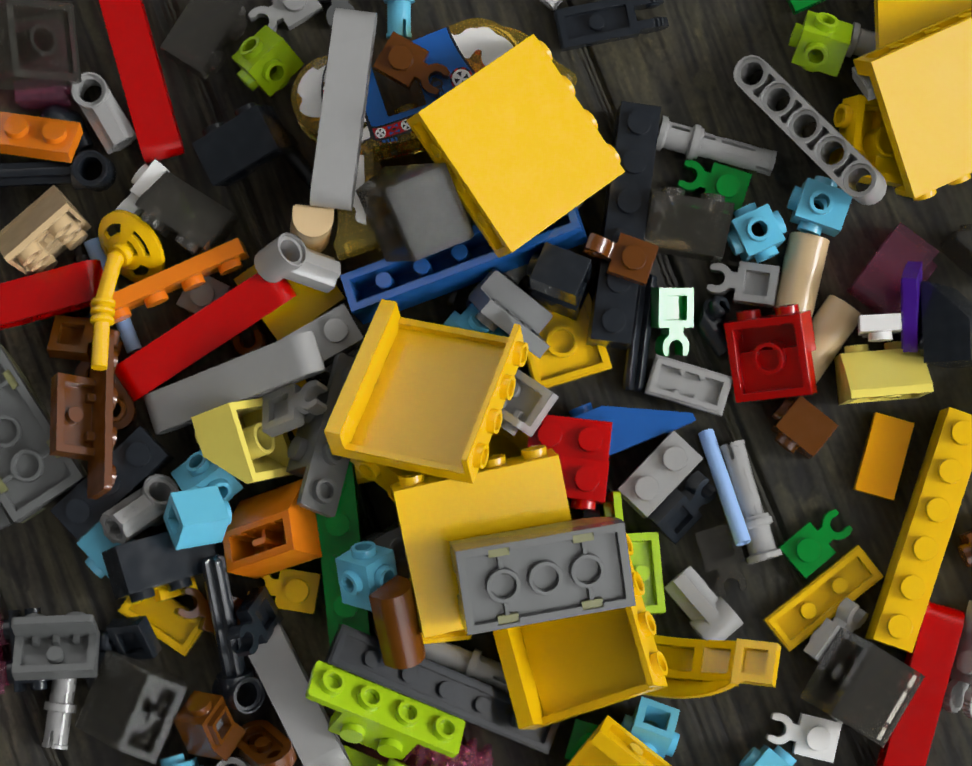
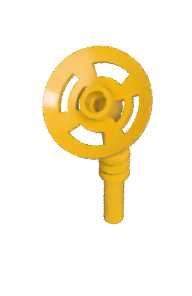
(123, 255)

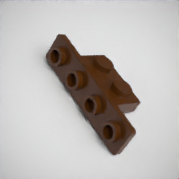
(84, 422)

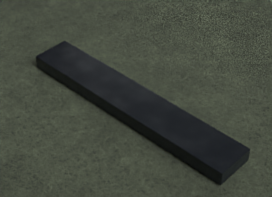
(436, 687)

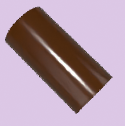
(397, 624)

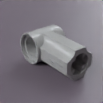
(104, 114)
(291, 260)
(138, 510)
(709, 614)

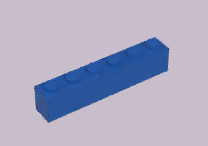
(448, 270)

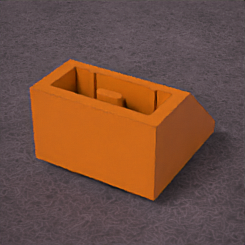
(271, 534)

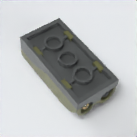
(27, 471)
(542, 573)

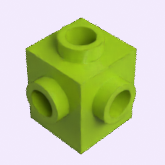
(820, 43)
(266, 61)

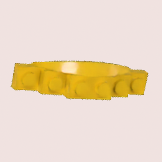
(714, 666)

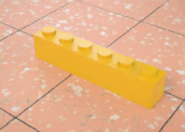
(924, 533)

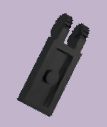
(604, 22)

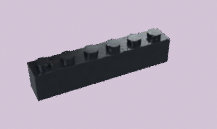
(624, 213)

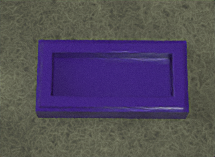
(910, 306)

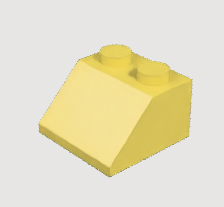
(880, 374)
(235, 442)

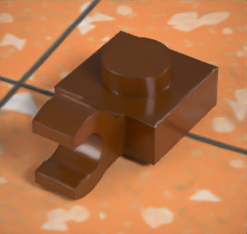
(627, 258)
(73, 338)

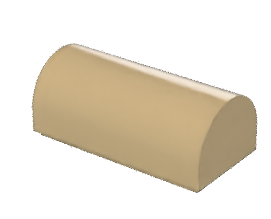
(312, 225)
(802, 271)
(831, 329)

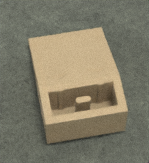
(43, 233)

